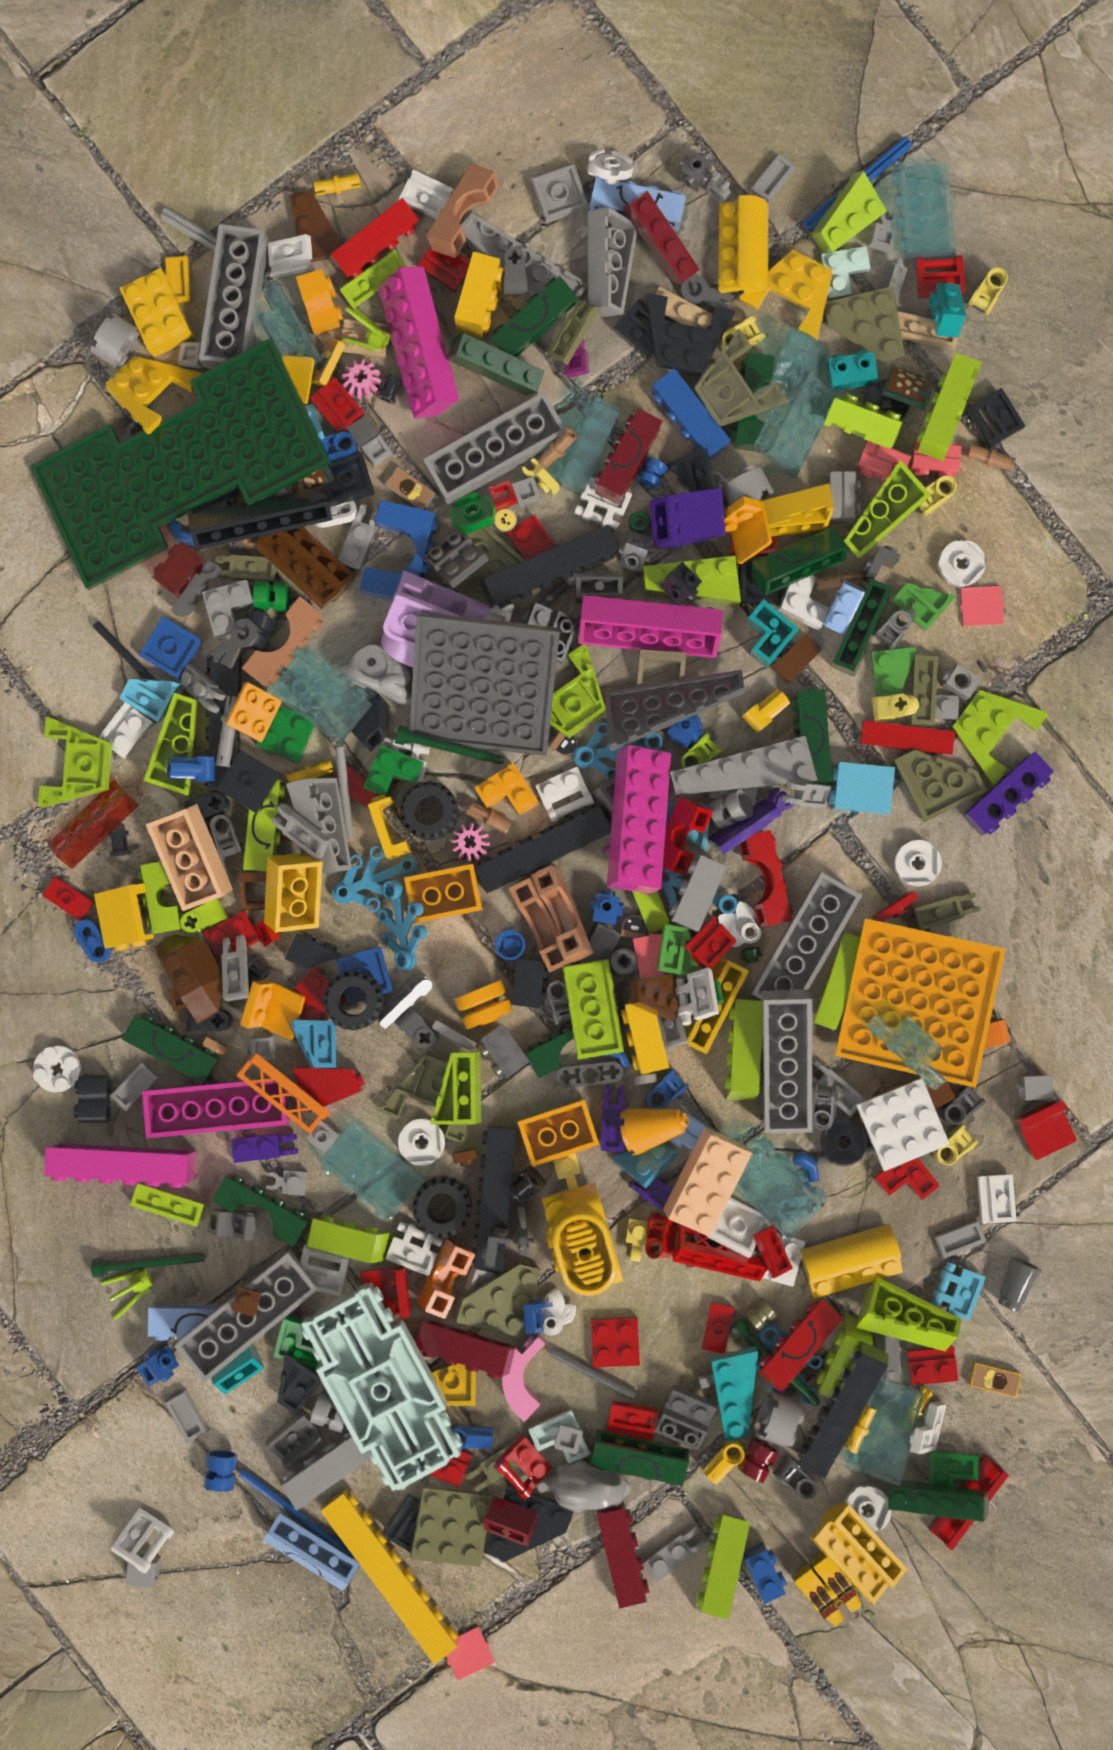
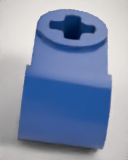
(333, 442)
(667, 1089)

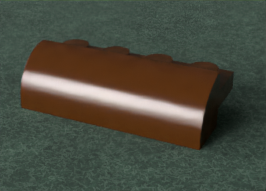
(307, 564)

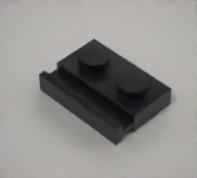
(402, 1523)

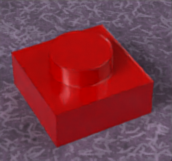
(503, 495)
(266, 934)

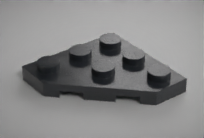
(551, 1522)

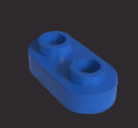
(91, 942)

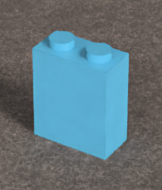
(862, 788)

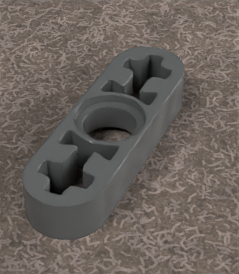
(607, 1078)

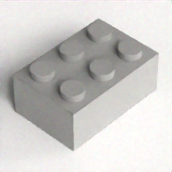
(697, 893)

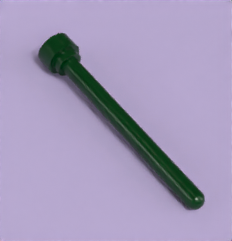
(405, 736)
(100, 1268)
(741, 1331)

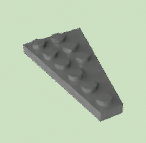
(652, 707)

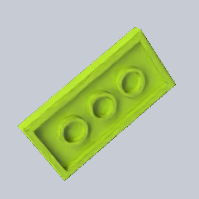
(593, 1009)

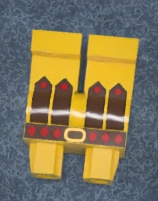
(830, 1595)

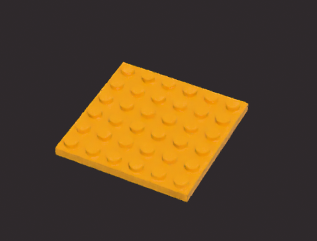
(935, 981)

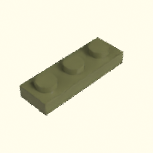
(924, 689)

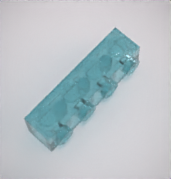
(587, 448)

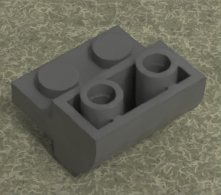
(455, 559)
(545, 616)
(685, 1417)

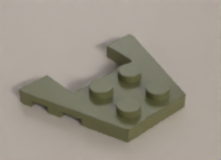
(728, 393)
(425, 1086)

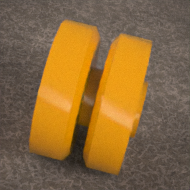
(483, 1004)

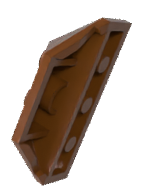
(193, 974)

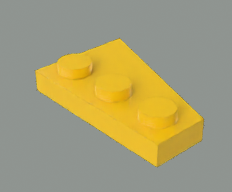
(457, 1385)

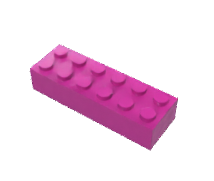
(418, 342)
(650, 626)
(638, 819)
(211, 1108)
(120, 1163)

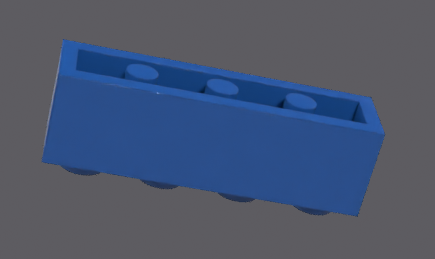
(689, 414)

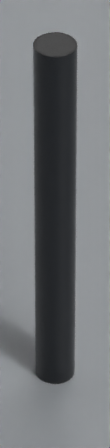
(122, 651)

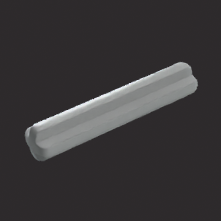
(189, 228)

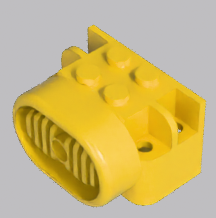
(575, 1223)

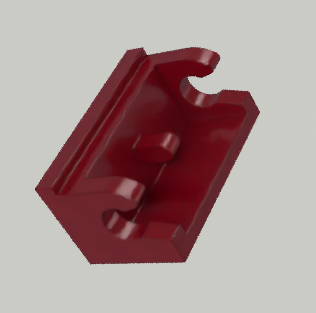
(510, 1521)

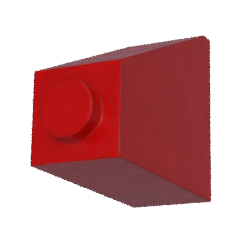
(328, 1084)

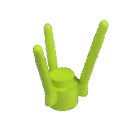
(376, 336)
(140, 1281)

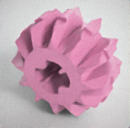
(355, 373)
(462, 844)

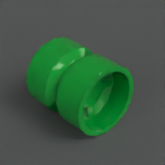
(263, 596)

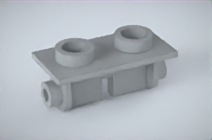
(894, 276)
(891, 1346)

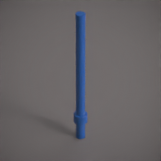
(335, 1541)

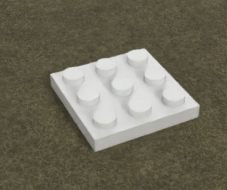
(902, 1124)

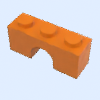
(437, 1292)

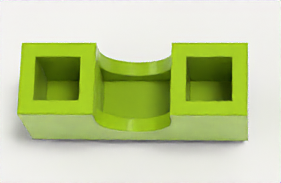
(161, 918)

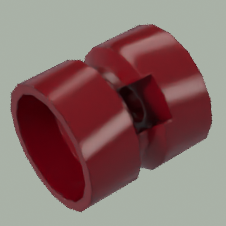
(758, 1459)

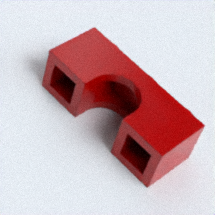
(686, 817)

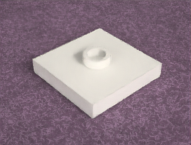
(737, 1227)

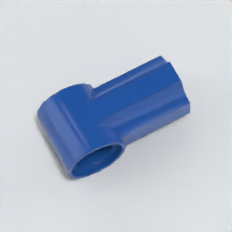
(197, 768)
(474, 1436)

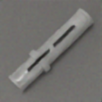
(227, 736)

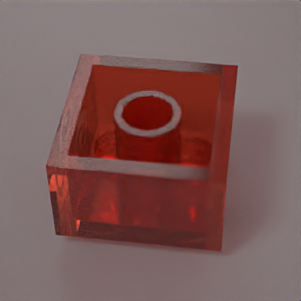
(178, 569)

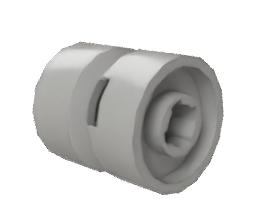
(731, 809)
(321, 1412)

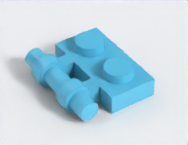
(965, 1292)

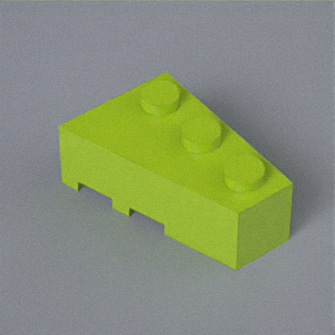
(850, 213)
(864, 420)
(461, 1091)
(350, 1239)
(838, 1357)

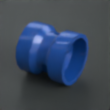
(652, 472)

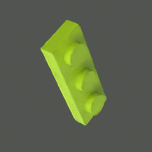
(368, 282)
(167, 1204)

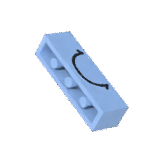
(618, 195)
(175, 1319)
(311, 1552)

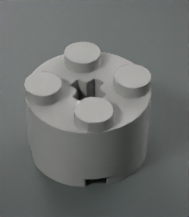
(115, 341)
(750, 484)
(779, 1419)

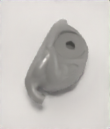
(379, 673)
(585, 1487)

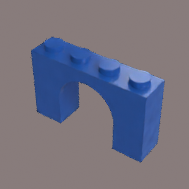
(414, 523)

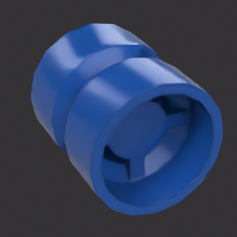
(510, 944)
(220, 1468)

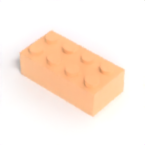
(189, 857)
(707, 1181)

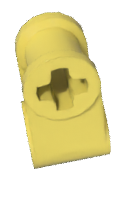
(988, 293)
(748, 328)
(937, 497)
(891, 706)
(959, 1144)

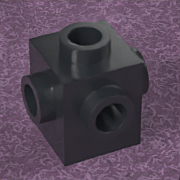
(681, 583)

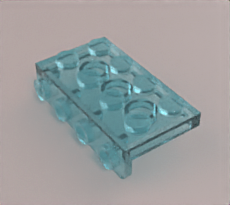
(924, 211)
(795, 425)
(321, 696)
(371, 1171)
(778, 1189)
(887, 1445)

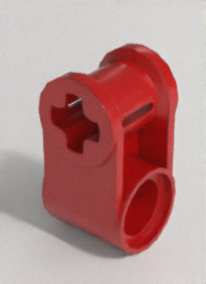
(660, 1235)

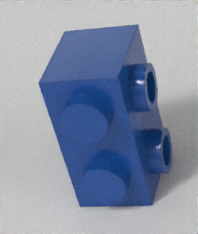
(764, 1574)

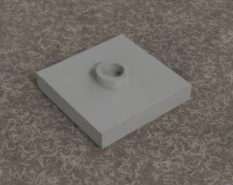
(559, 193)

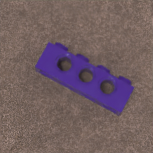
(1031, 765)

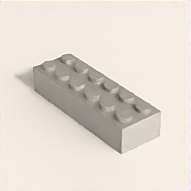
(233, 294)
(494, 448)
(808, 937)
(787, 1061)
(228, 1333)

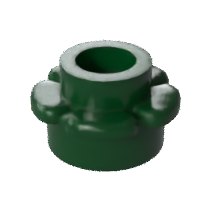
(639, 516)
(751, 954)

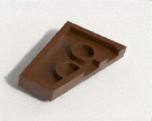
(312, 221)
(656, 995)

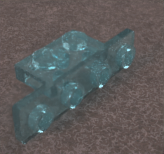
(285, 326)
(912, 1046)

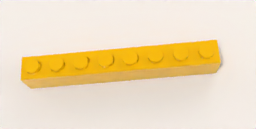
(390, 1575)

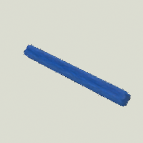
(871, 171)

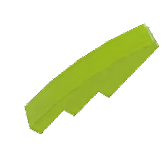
(651, 910)
(838, 983)

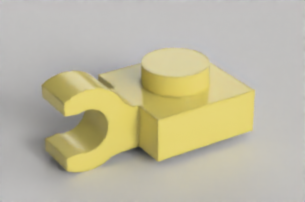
(545, 481)
(567, 1168)
(637, 1236)

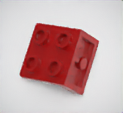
(1046, 1129)
(393, 1286)

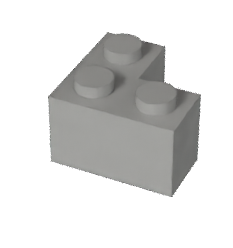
(224, 603)

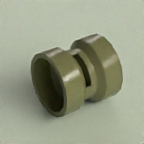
(759, 1315)

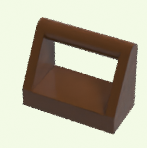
(244, 878)

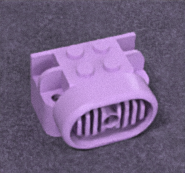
(425, 597)

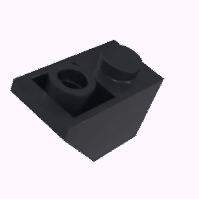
(374, 724)
(309, 953)

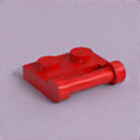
(928, 280)
(528, 1460)

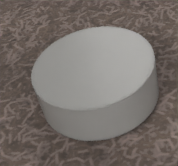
(645, 1079)

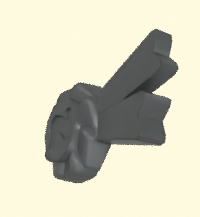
(697, 290)
(243, 635)
(523, 1235)

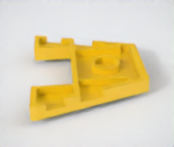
(800, 282)
(141, 383)

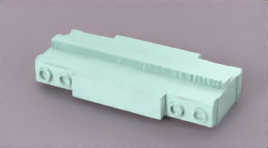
(382, 1386)

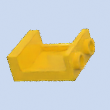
(390, 849)
(121, 917)

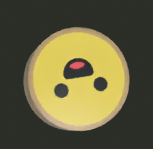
(505, 520)

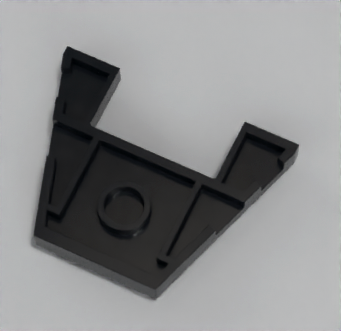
(683, 345)

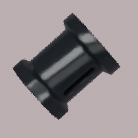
(389, 389)
(119, 843)

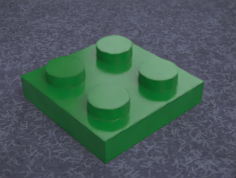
(287, 735)

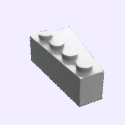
(609, 259)
(320, 805)
(322, 1470)

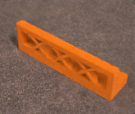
(289, 1086)

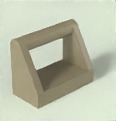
(660, 657)

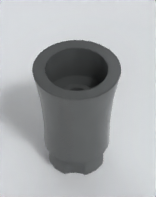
(628, 969)
(1018, 1283)

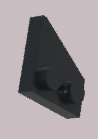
(694, 471)
(296, 1383)

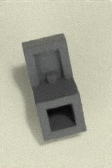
(235, 1223)

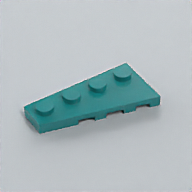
(734, 1386)

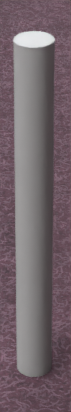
(344, 790)

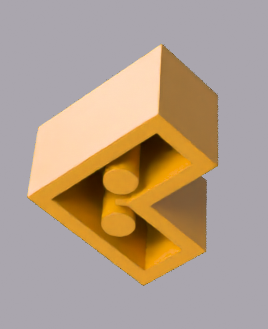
(317, 295)
(507, 784)

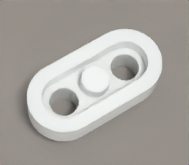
(339, 514)

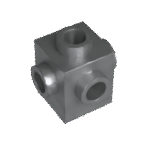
(695, 170)
(635, 552)

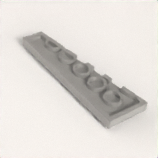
(494, 243)
(749, 769)

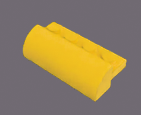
(743, 245)
(703, 1032)
(851, 1260)
(857, 1551)

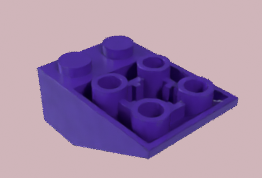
(687, 518)

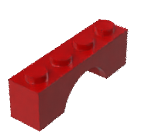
(773, 905)

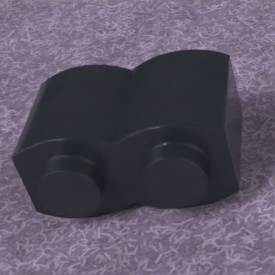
(93, 1099)

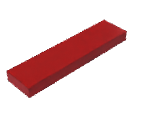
(907, 737)

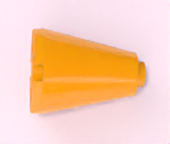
(651, 1127)

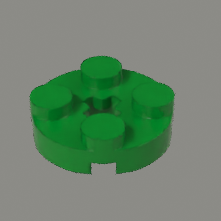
(469, 522)

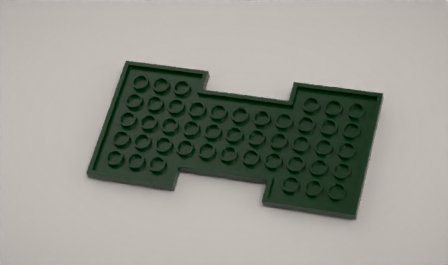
(240, 434)

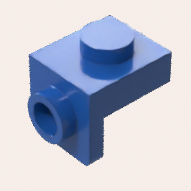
(532, 1316)

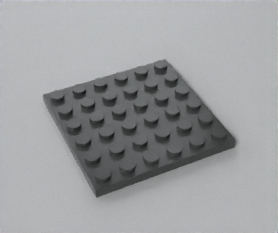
(483, 682)

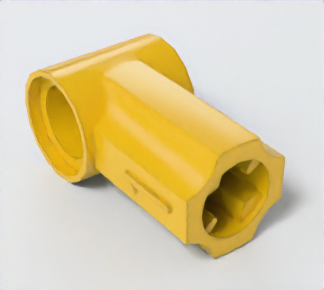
(762, 714)
(723, 1462)

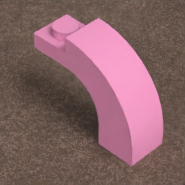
(516, 1392)

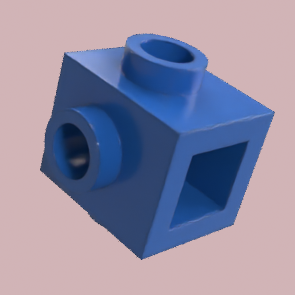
(683, 736)
(602, 916)
(157, 1366)

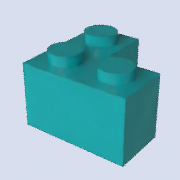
(775, 629)

